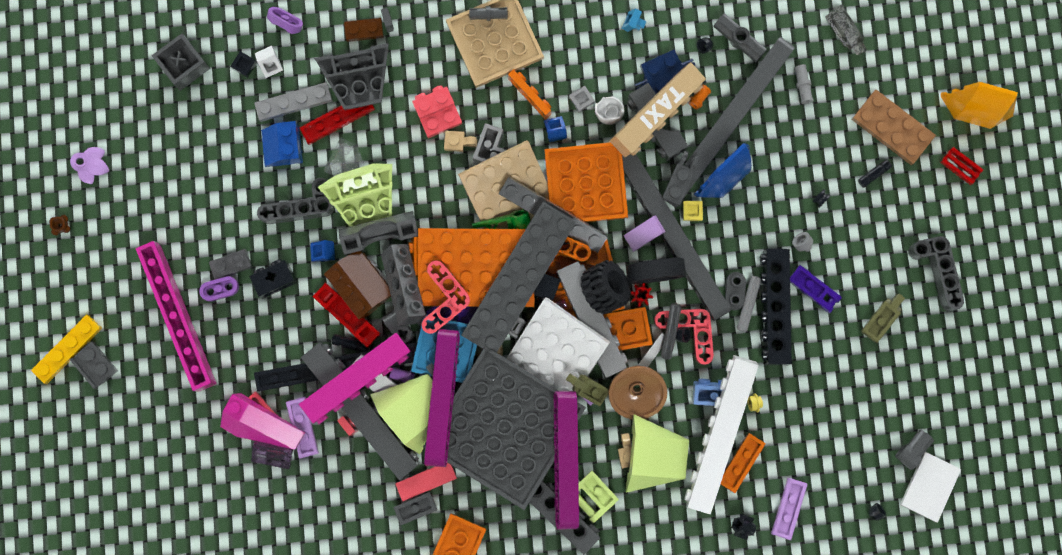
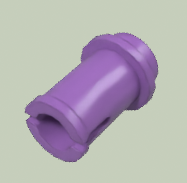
(401, 375)

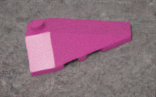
(254, 422)

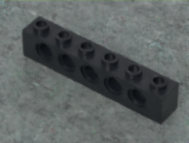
(781, 259)

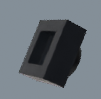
(243, 64)

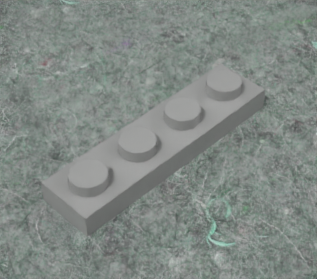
(293, 102)

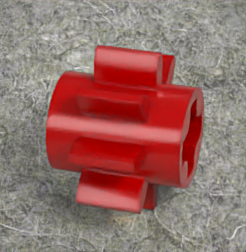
(641, 289)

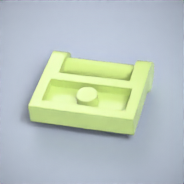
(598, 493)

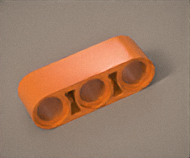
(574, 247)

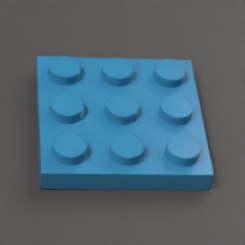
(426, 349)

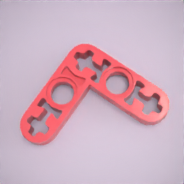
(450, 302)
(697, 327)

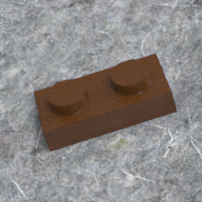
(363, 29)

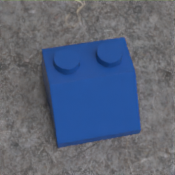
(282, 144)

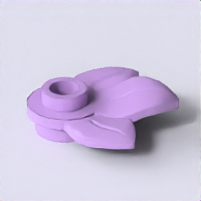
(92, 164)

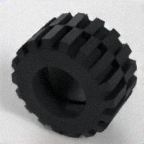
(605, 287)

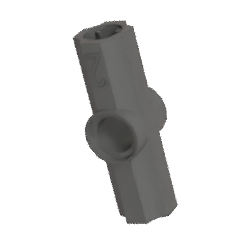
(749, 46)

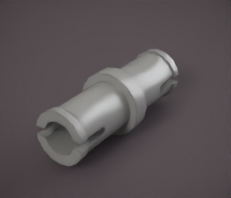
(803, 84)

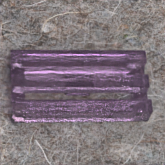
(271, 451)

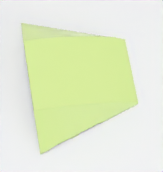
(361, 193)
(407, 410)
(655, 456)

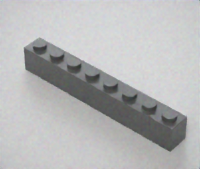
(363, 414)

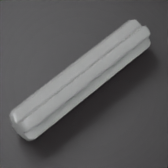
(748, 306)

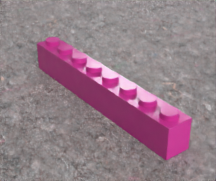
(176, 316)

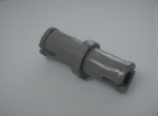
(488, 13)

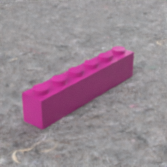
(354, 378)

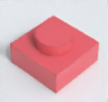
(347, 425)

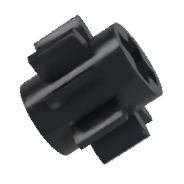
(743, 526)

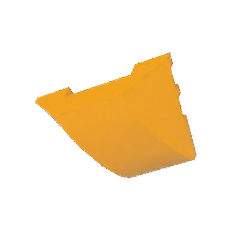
(981, 104)

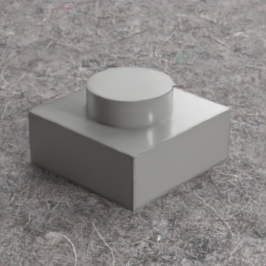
(581, 99)

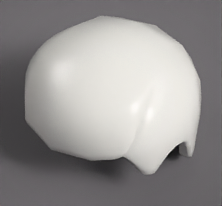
(609, 110)

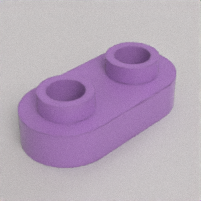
(284, 20)
(220, 289)

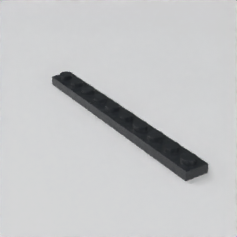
(302, 374)

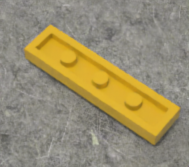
(66, 349)

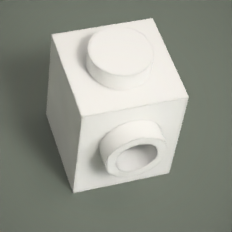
(268, 61)

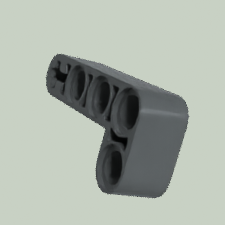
(295, 207)
(939, 273)

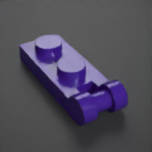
(814, 288)

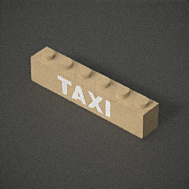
(657, 110)

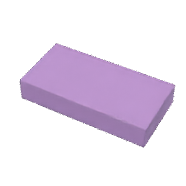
(644, 233)

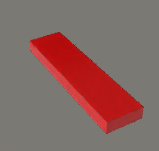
(332, 122)

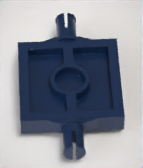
(661, 70)

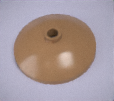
(641, 401)

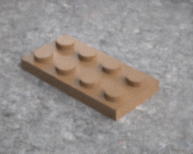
(893, 127)

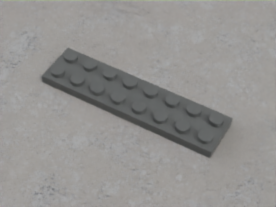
(519, 277)

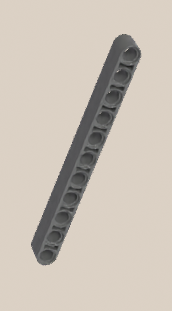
(738, 108)
(675, 237)

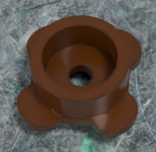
(55, 221)

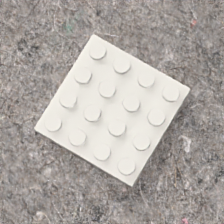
(557, 346)

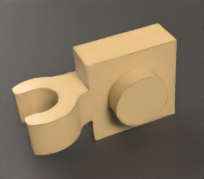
(456, 141)
(625, 452)

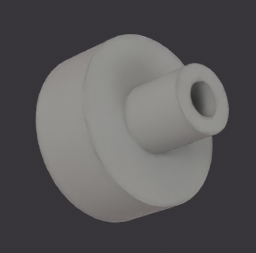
(803, 242)

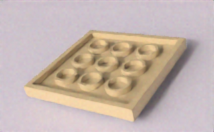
(497, 45)
(488, 177)

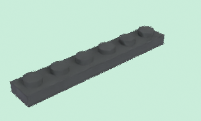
(531, 202)

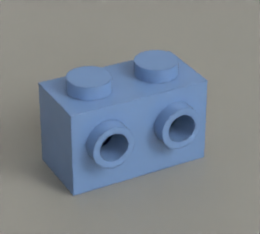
(706, 392)

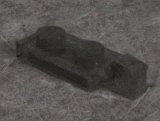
(846, 30)

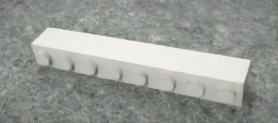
(722, 434)

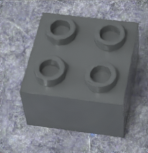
(180, 62)

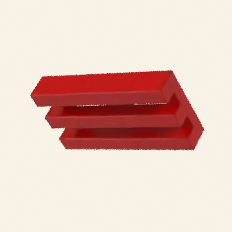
(964, 159)

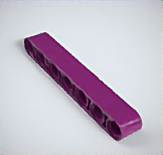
(442, 398)
(566, 460)

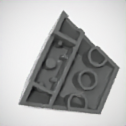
(356, 76)

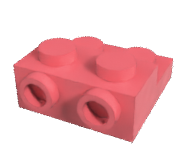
(436, 111)

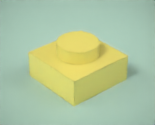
(692, 210)

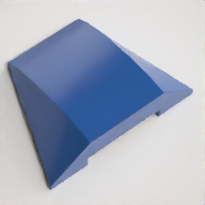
(727, 174)

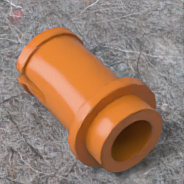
(697, 100)

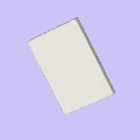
(930, 487)

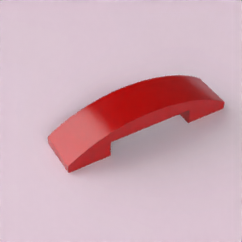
(340, 310)

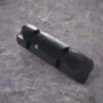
(875, 173)
(349, 343)

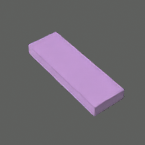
(298, 418)
(789, 508)

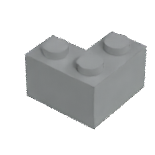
(488, 144)

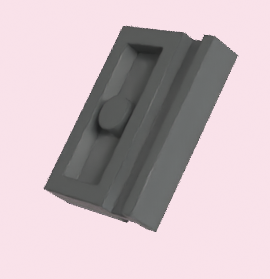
(93, 365)

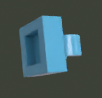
(633, 21)

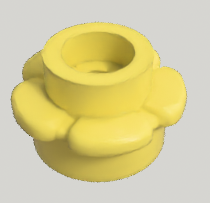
(754, 403)

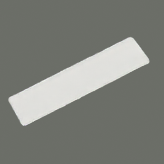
(653, 351)

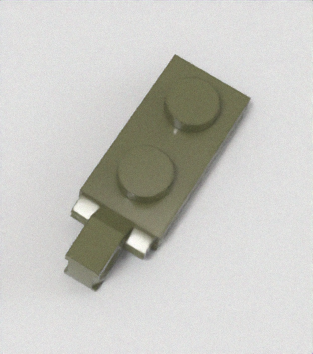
(883, 318)
(588, 388)

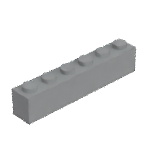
(611, 360)

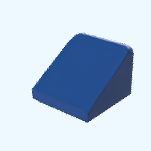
(555, 129)
(322, 251)

